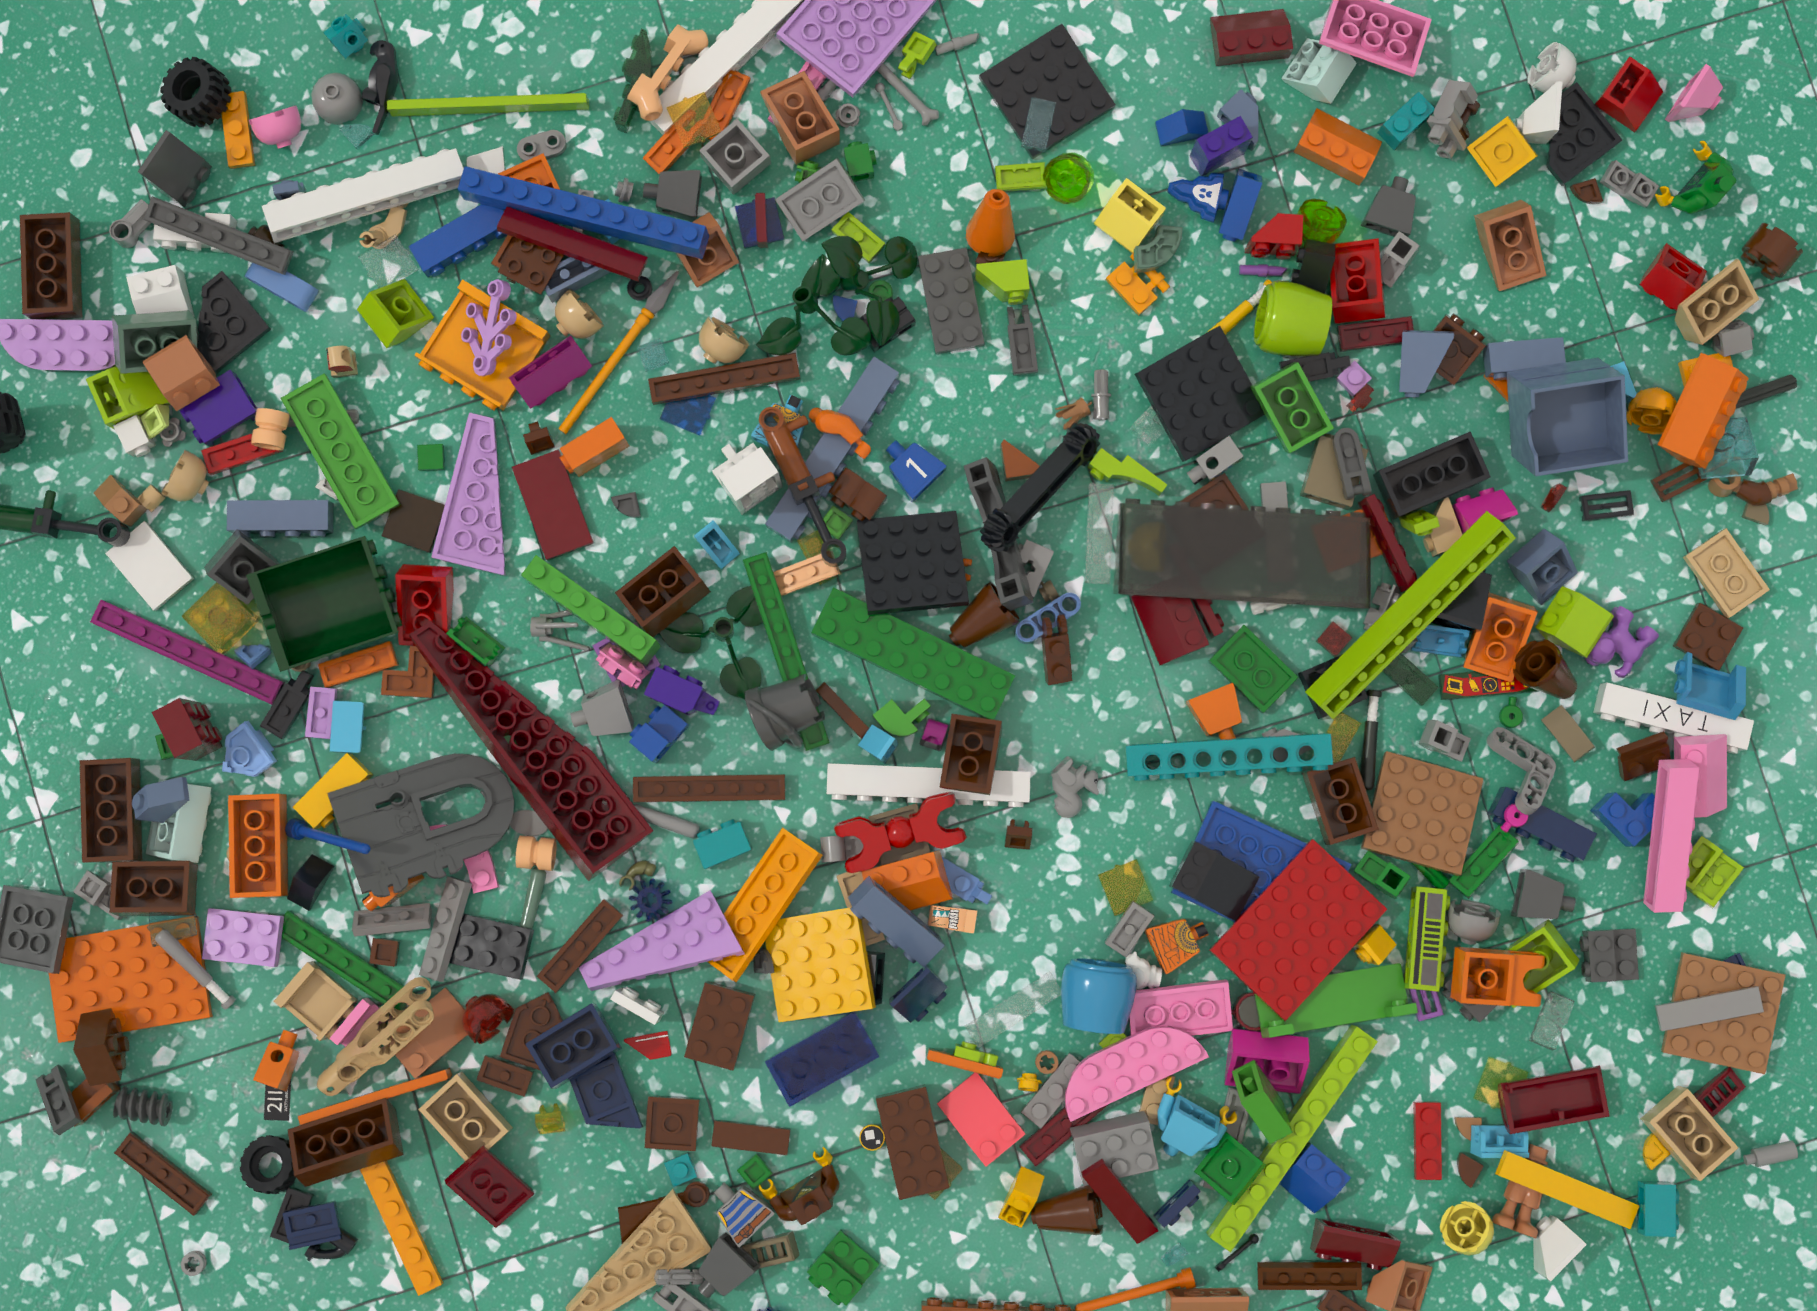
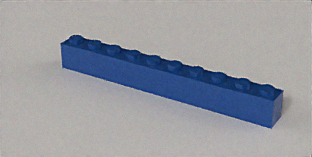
(584, 212)

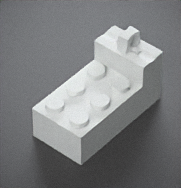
(747, 476)

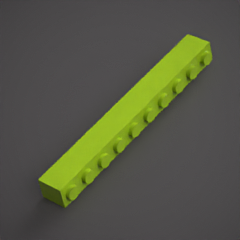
(1410, 614)
(1304, 1121)

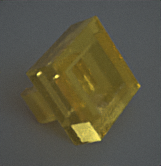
(551, 1121)

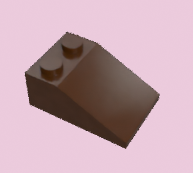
(971, 754)

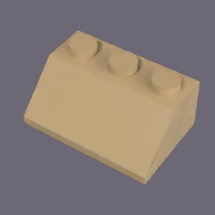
(1715, 304)

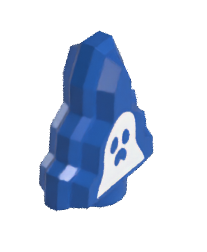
(1202, 194)

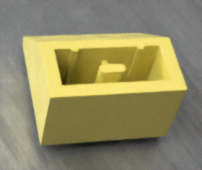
(1129, 215)

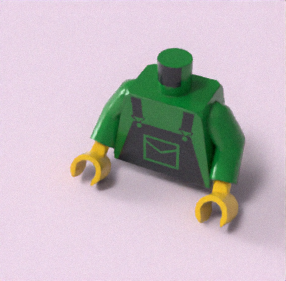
(1706, 185)

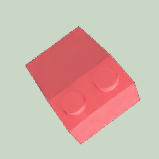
(981, 1119)

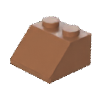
(717, 256)
(181, 373)

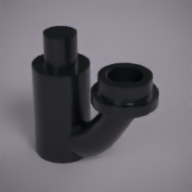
(343, 1247)

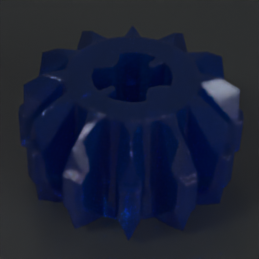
(655, 907)

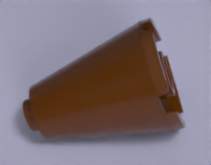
(982, 618)
(1544, 669)
(1070, 1212)

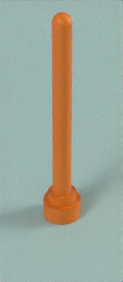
(1183, 1279)

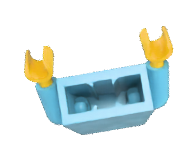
(1189, 1126)

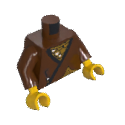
(809, 1196)

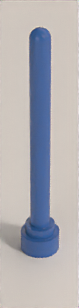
(299, 829)

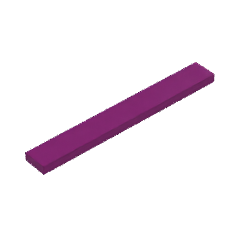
(187, 652)

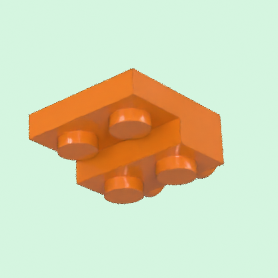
(533, 170)

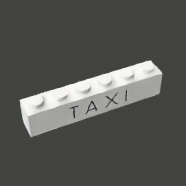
(1665, 715)

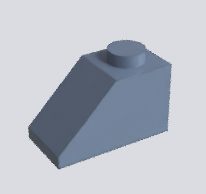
(1242, 105)
(160, 800)

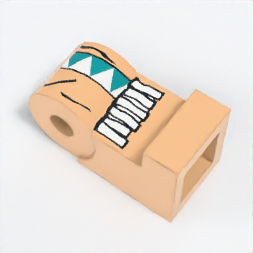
(952, 918)

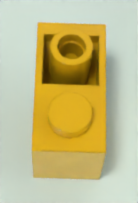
(1374, 945)
(1021, 1197)

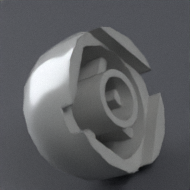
(336, 98)
(1472, 921)

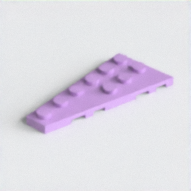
(472, 515)
(675, 942)

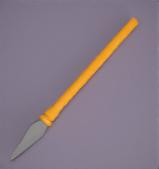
(654, 303)

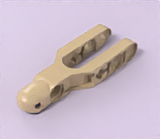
(365, 1048)

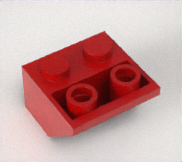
(1630, 94)
(1278, 237)

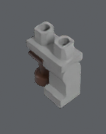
(1451, 117)

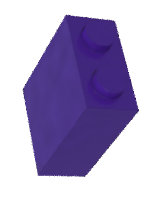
(1220, 146)

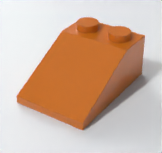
(1501, 638)

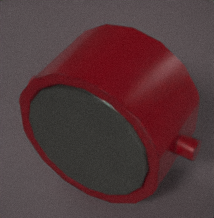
(1246, 1011)

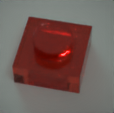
(1361, 399)

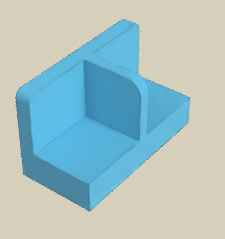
(347, 727)

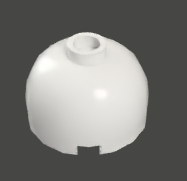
(1555, 65)

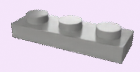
(392, 919)
(1051, 1093)

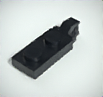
(1319, 366)
(288, 705)

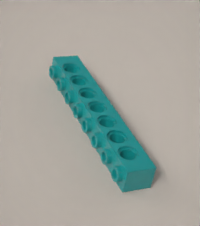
(1138, 753)

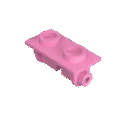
(613, 658)

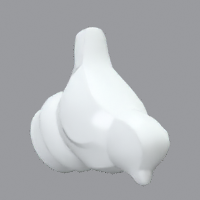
(1146, 974)

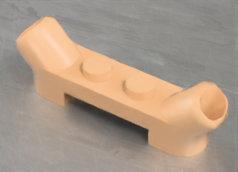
(645, 90)

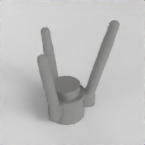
(544, 625)

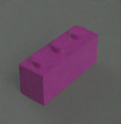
(550, 372)

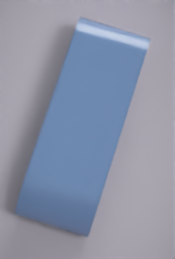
(284, 286)
(1054, 607)

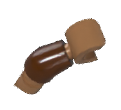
(1754, 492)

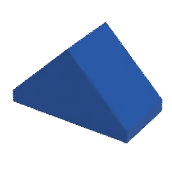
(1181, 127)

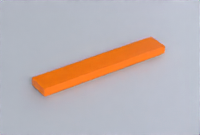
(387, 1092)

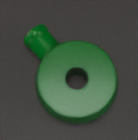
(1512, 709)

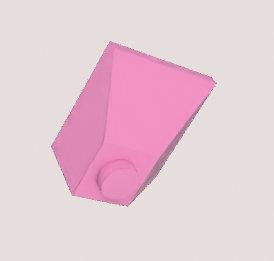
(1698, 96)

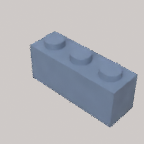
(572, 275)
(1521, 354)

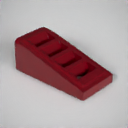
(1713, 1085)

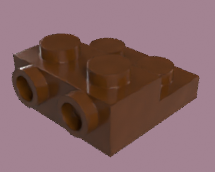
(1462, 350)

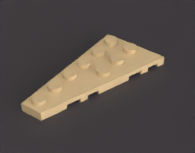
(662, 1241)

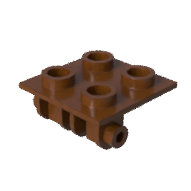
(530, 265)

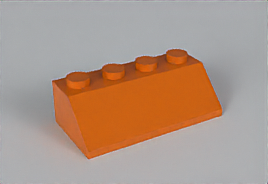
(1703, 411)

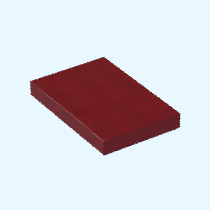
(489, 1186)

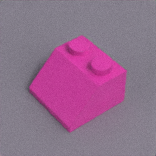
(1495, 502)

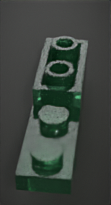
(638, 63)

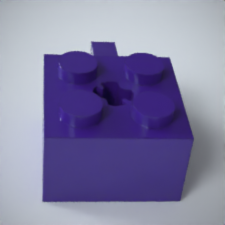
(679, 693)

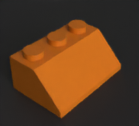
(1338, 147)
(914, 880)

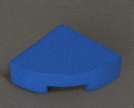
(844, 307)

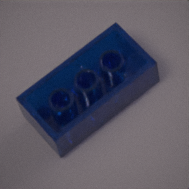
(822, 1058)

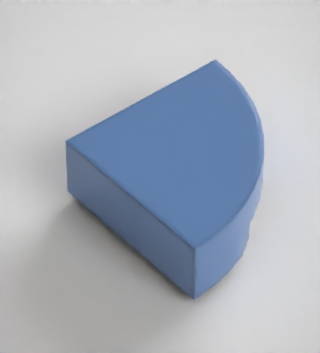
(252, 654)

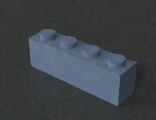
(280, 516)
(895, 921)

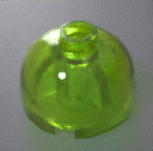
(1068, 178)
(1321, 221)

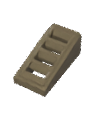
(790, 1244)

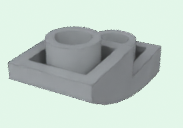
(1629, 185)

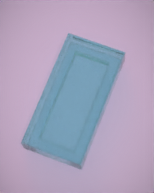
(1038, 124)

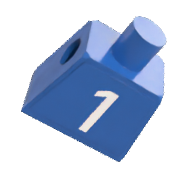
(914, 468)

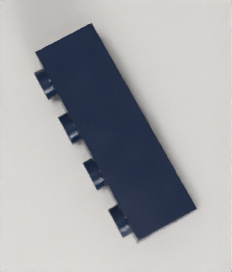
(1546, 827)

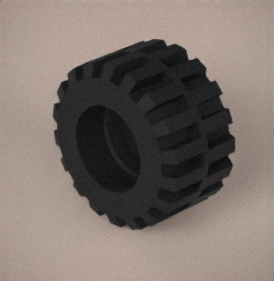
(183, 82)

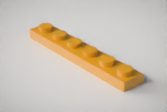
(402, 1227)

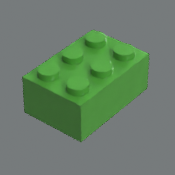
(1292, 407)

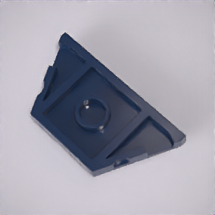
(606, 1096)

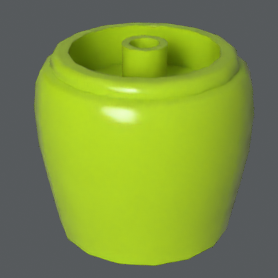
(1292, 320)

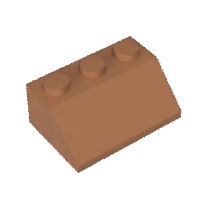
(1207, 1299)

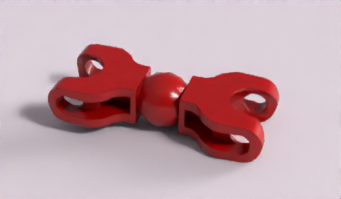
(900, 832)

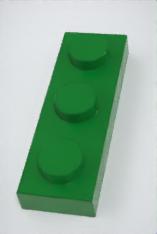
(1484, 861)

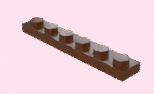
(724, 379)
(708, 788)

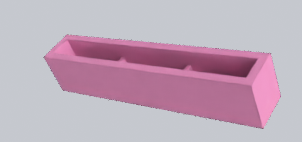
(1671, 835)

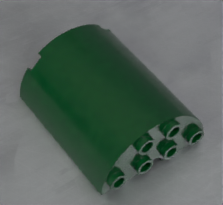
(325, 602)

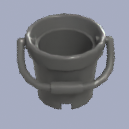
(783, 711)

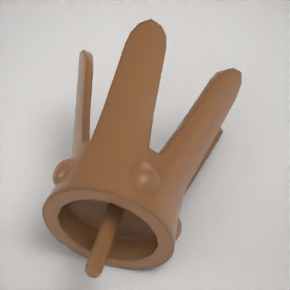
(1078, 410)

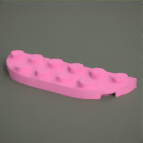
(1129, 1067)

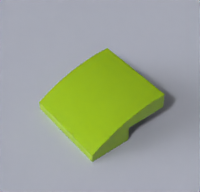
(1710, 872)

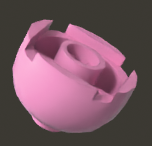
(277, 127)

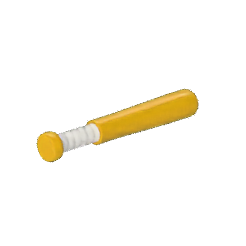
(1241, 311)

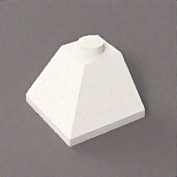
(1542, 117)
(1554, 1247)

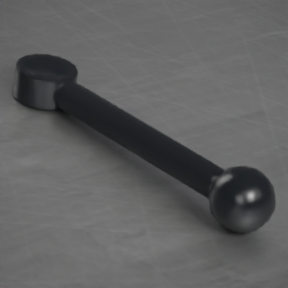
(1253, 1239)

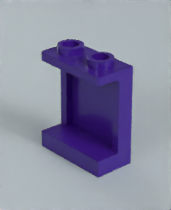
(220, 409)

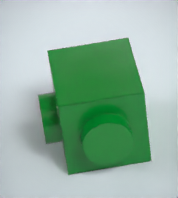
(859, 161)

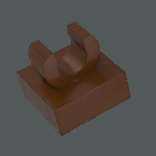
(538, 439)
(1018, 836)

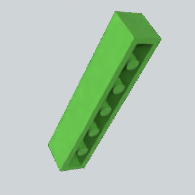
(591, 610)

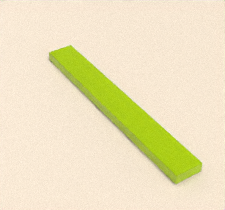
(488, 104)

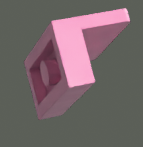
(354, 1022)

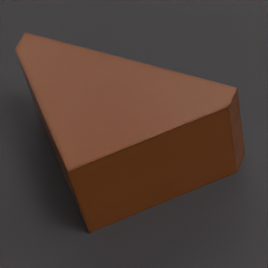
(1015, 463)

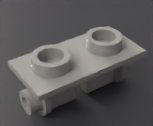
(1385, 599)

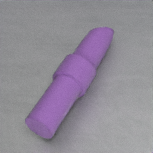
(1261, 270)

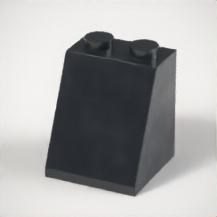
(1468, 607)

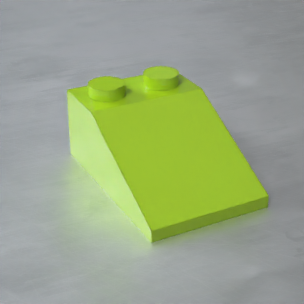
(1558, 956)

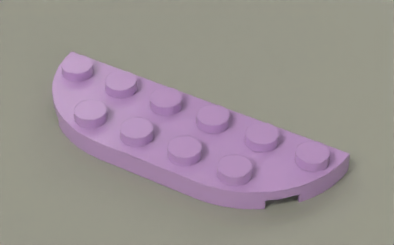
(59, 343)

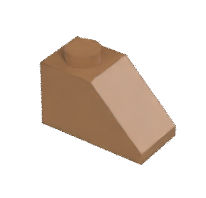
(119, 501)

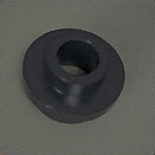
(632, 284)

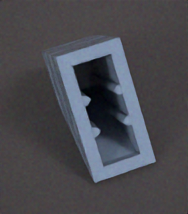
(1421, 358)

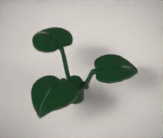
(845, 254)
(782, 334)
(686, 633)

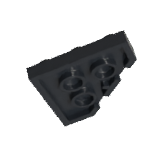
(1581, 137)
(226, 323)

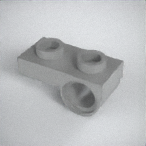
(839, 848)

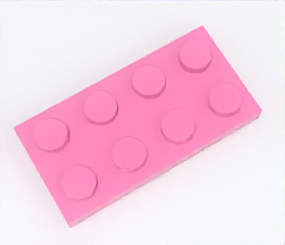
(1186, 1007)

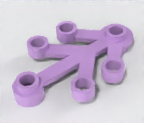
(485, 357)

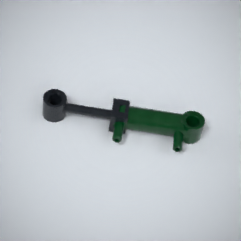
(47, 522)

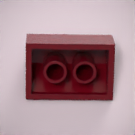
(1251, 37)
(1170, 626)
(1354, 1244)

